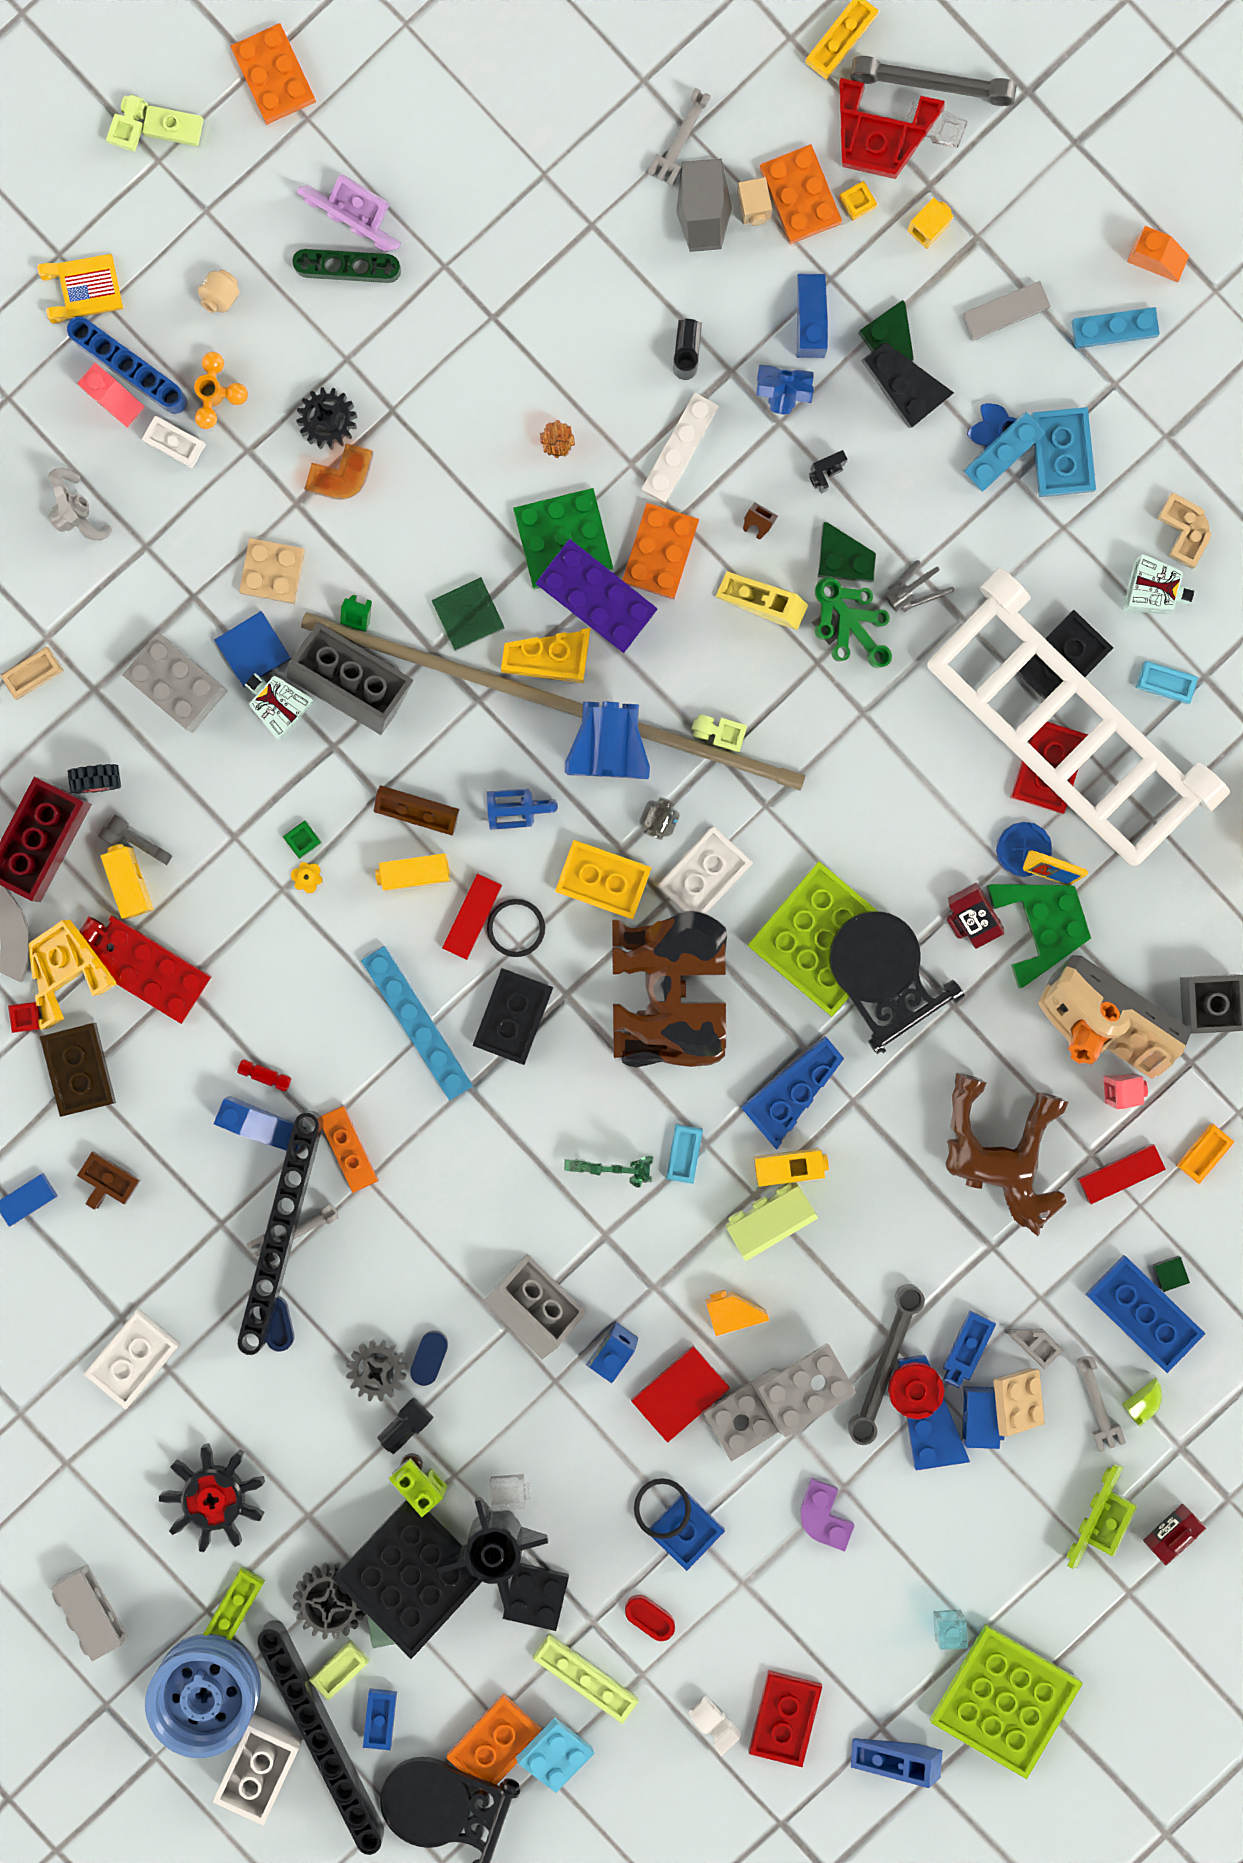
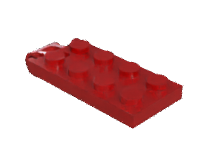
(146, 967)

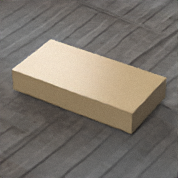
(32, 673)

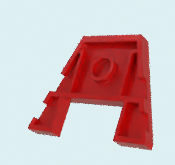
(877, 142)

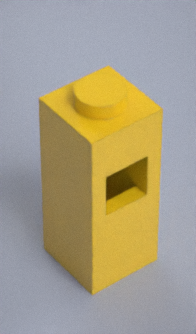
(413, 872)
(126, 881)
(790, 1166)

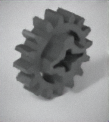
(383, 1381)

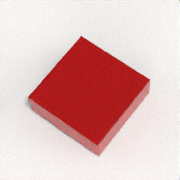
(24, 1017)

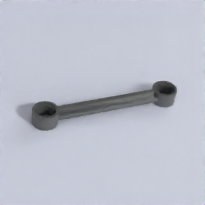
(996, 91)
(886, 1364)

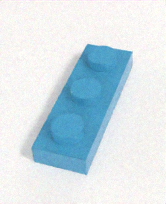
(1115, 327)
(1004, 451)

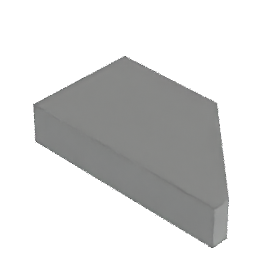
(1037, 1345)

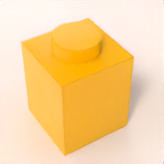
(930, 222)

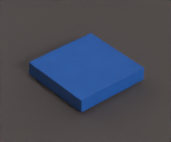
(253, 648)
(696, 1536)

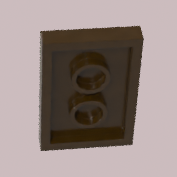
(77, 1069)

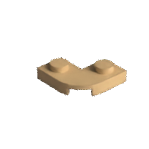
(1193, 526)

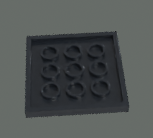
(398, 1578)

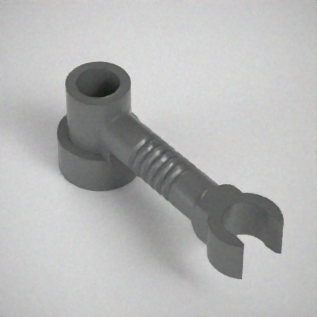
(118, 830)

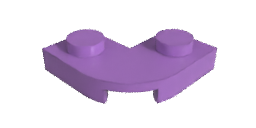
(817, 1518)

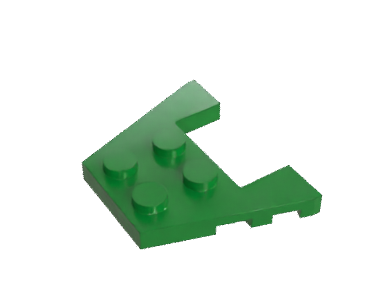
(1053, 919)

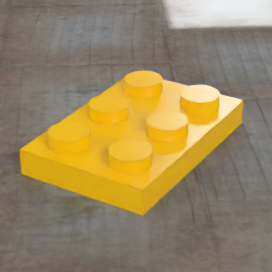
(603, 879)

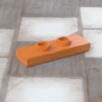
(348, 1149)

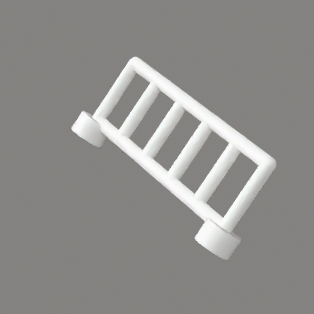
(1197, 786)

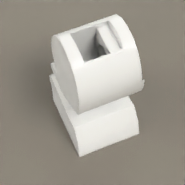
(713, 1722)

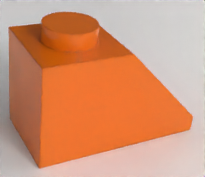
(1158, 254)

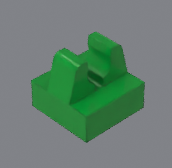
(355, 613)

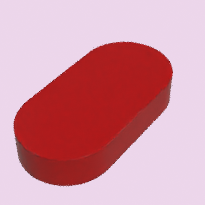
(650, 1618)

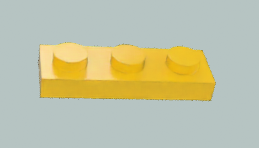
(841, 37)

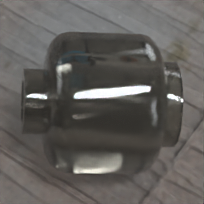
(659, 818)

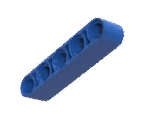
(118, 356)

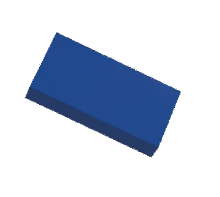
(26, 1199)

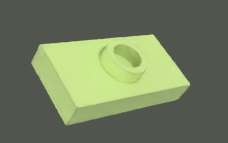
(173, 126)

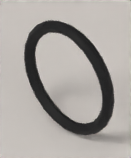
(490, 928)
(687, 1508)

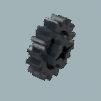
(335, 412)

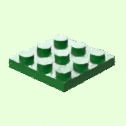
(551, 522)

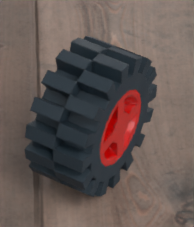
(94, 778)

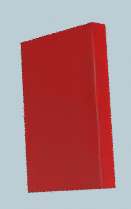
(1054, 745)
(680, 1394)
(785, 1718)

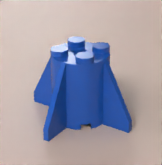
(608, 743)

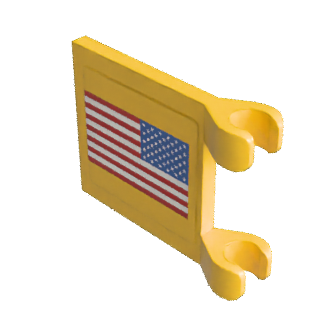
(87, 287)

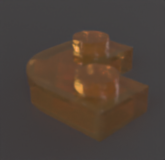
(343, 482)

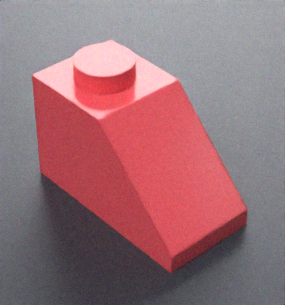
(110, 395)
(1125, 1090)

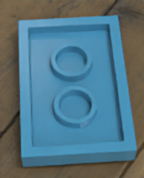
(1064, 453)

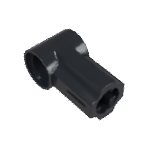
(687, 347)
(409, 1421)

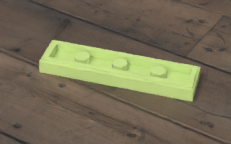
(585, 1678)

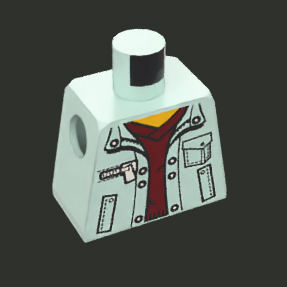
(1155, 587)
(277, 703)

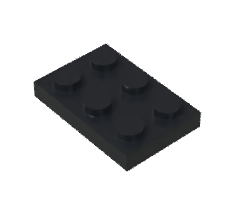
(1076, 643)
(513, 1016)

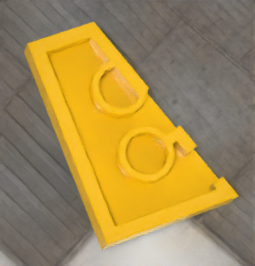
(551, 657)

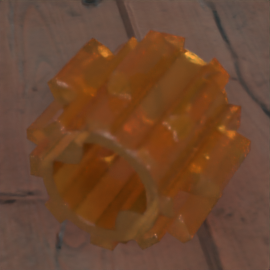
(557, 439)

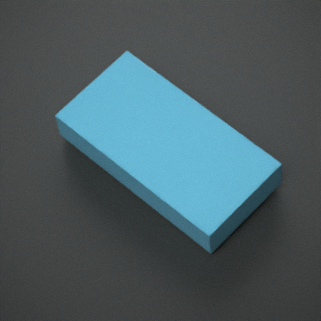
(1167, 682)
(684, 1153)

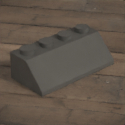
(349, 678)

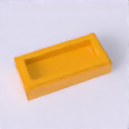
(1205, 1153)

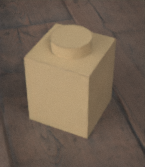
(754, 201)

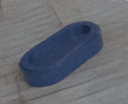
(281, 1331)
(429, 1358)

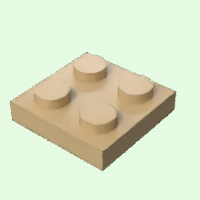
(272, 571)
(1019, 1402)

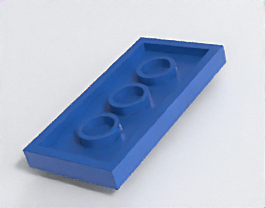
(1145, 1313)

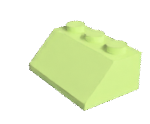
(770, 1220)

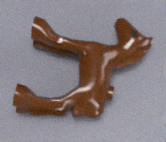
(1003, 1166)

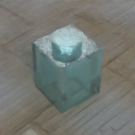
(950, 1629)

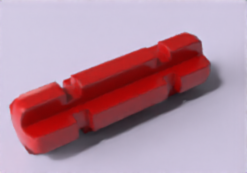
(264, 1075)

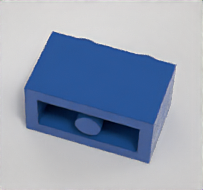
(980, 1418)

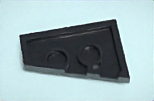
(905, 384)

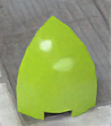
(1144, 1402)

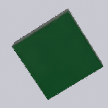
(1171, 1273)

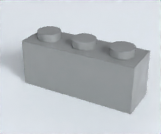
(88, 1613)

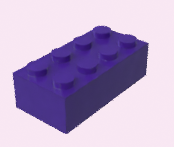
(596, 595)

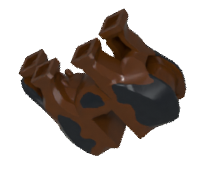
(668, 1028)

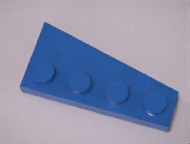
(792, 1091)

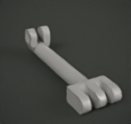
(668, 164)
(327, 1214)
(1086, 1366)

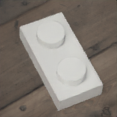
(173, 442)

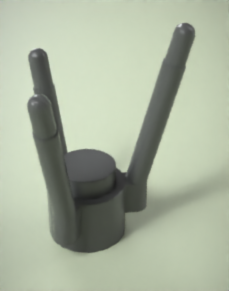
(900, 596)

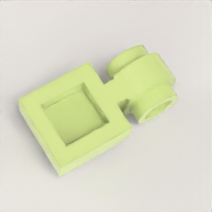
(125, 129)
(727, 734)

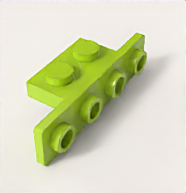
(1106, 1522)

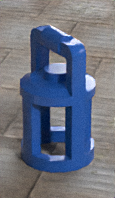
(526, 808)

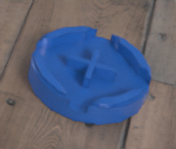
(1017, 842)

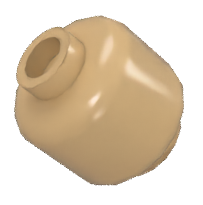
(218, 291)

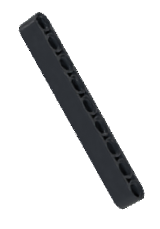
(271, 1242)
(321, 1750)

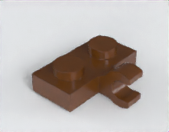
(107, 1179)

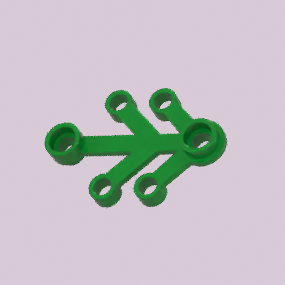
(849, 620)

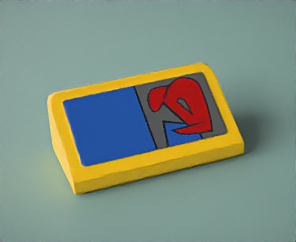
(1053, 868)

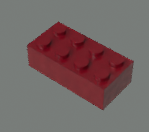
(39, 838)

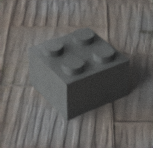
(1212, 1003)

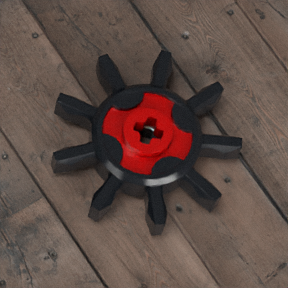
(206, 1512)

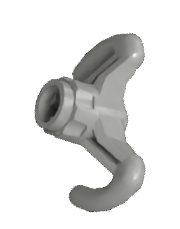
(72, 508)

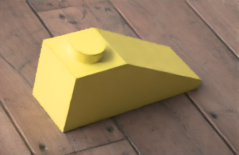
(763, 600)

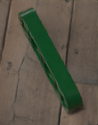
(347, 262)

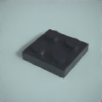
(536, 1596)

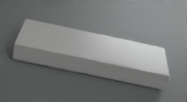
(1006, 310)

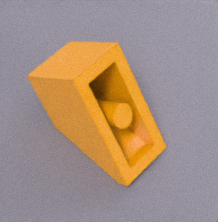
(732, 1312)

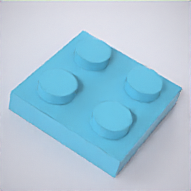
(555, 1755)

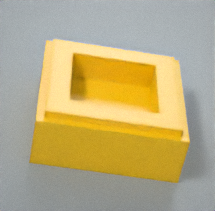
(858, 200)

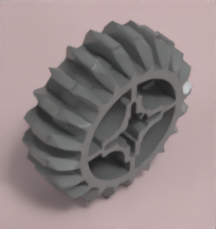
(319, 1600)

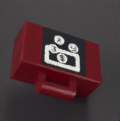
(974, 916)
(1174, 1534)

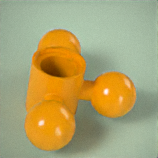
(235, 393)

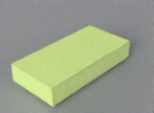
(339, 1670)

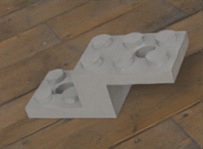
(779, 1402)

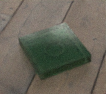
(468, 614)

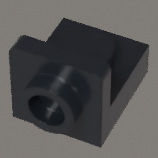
(830, 465)

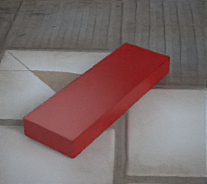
(472, 916)
(1121, 1174)

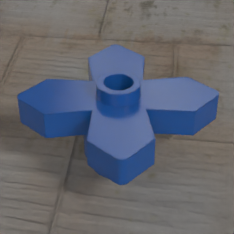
(784, 387)

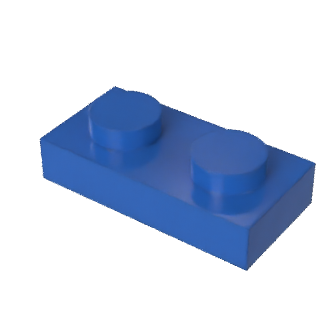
(379, 1719)

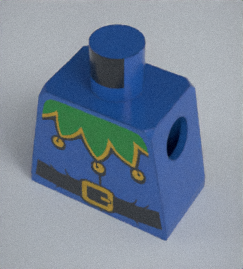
(613, 1353)

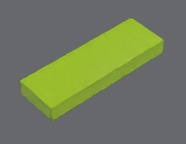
(235, 1604)

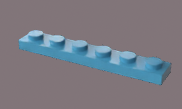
(417, 1023)

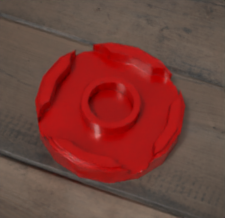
(916, 1390)

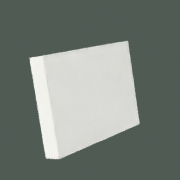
(705, 873)
(132, 1359)

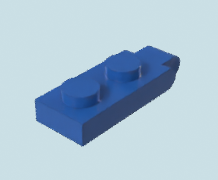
(967, 1348)

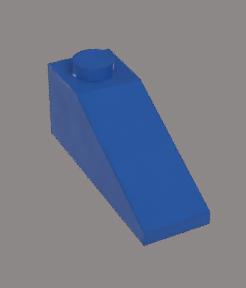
(812, 316)
(254, 1123)
(898, 1760)

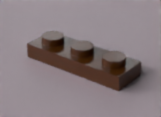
(416, 810)

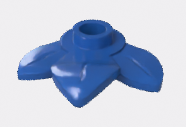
(993, 424)

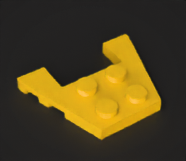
(59, 958)

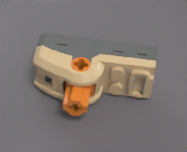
(1105, 1014)

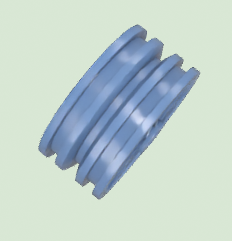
(170, 1718)

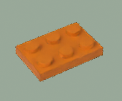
(273, 73)
(800, 194)
(660, 551)
(494, 1741)

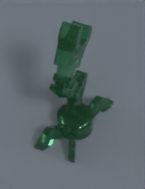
(639, 1168)

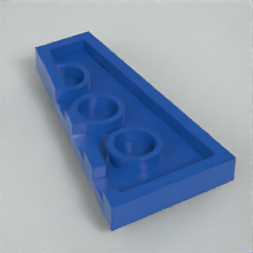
(934, 1438)

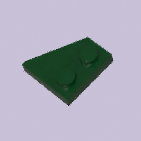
(890, 328)
(844, 557)

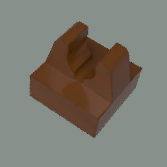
(761, 518)

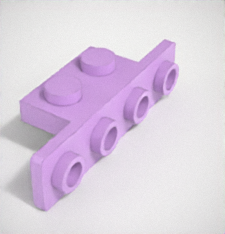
(356, 207)

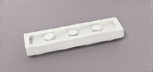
(680, 448)

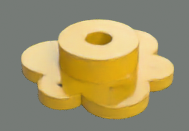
(312, 871)

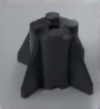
(494, 1548)

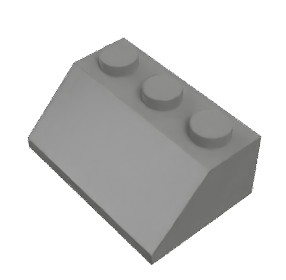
(535, 1307)

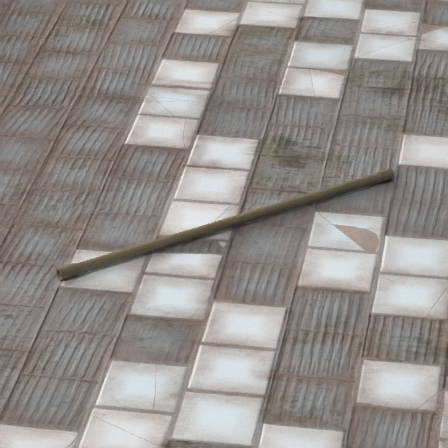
(779, 775)

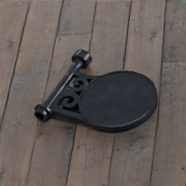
(878, 960)
(431, 1805)

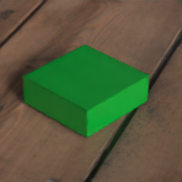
(302, 839)

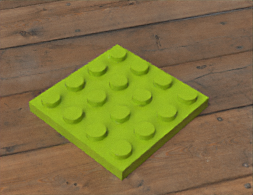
(801, 933)
(1006, 1701)

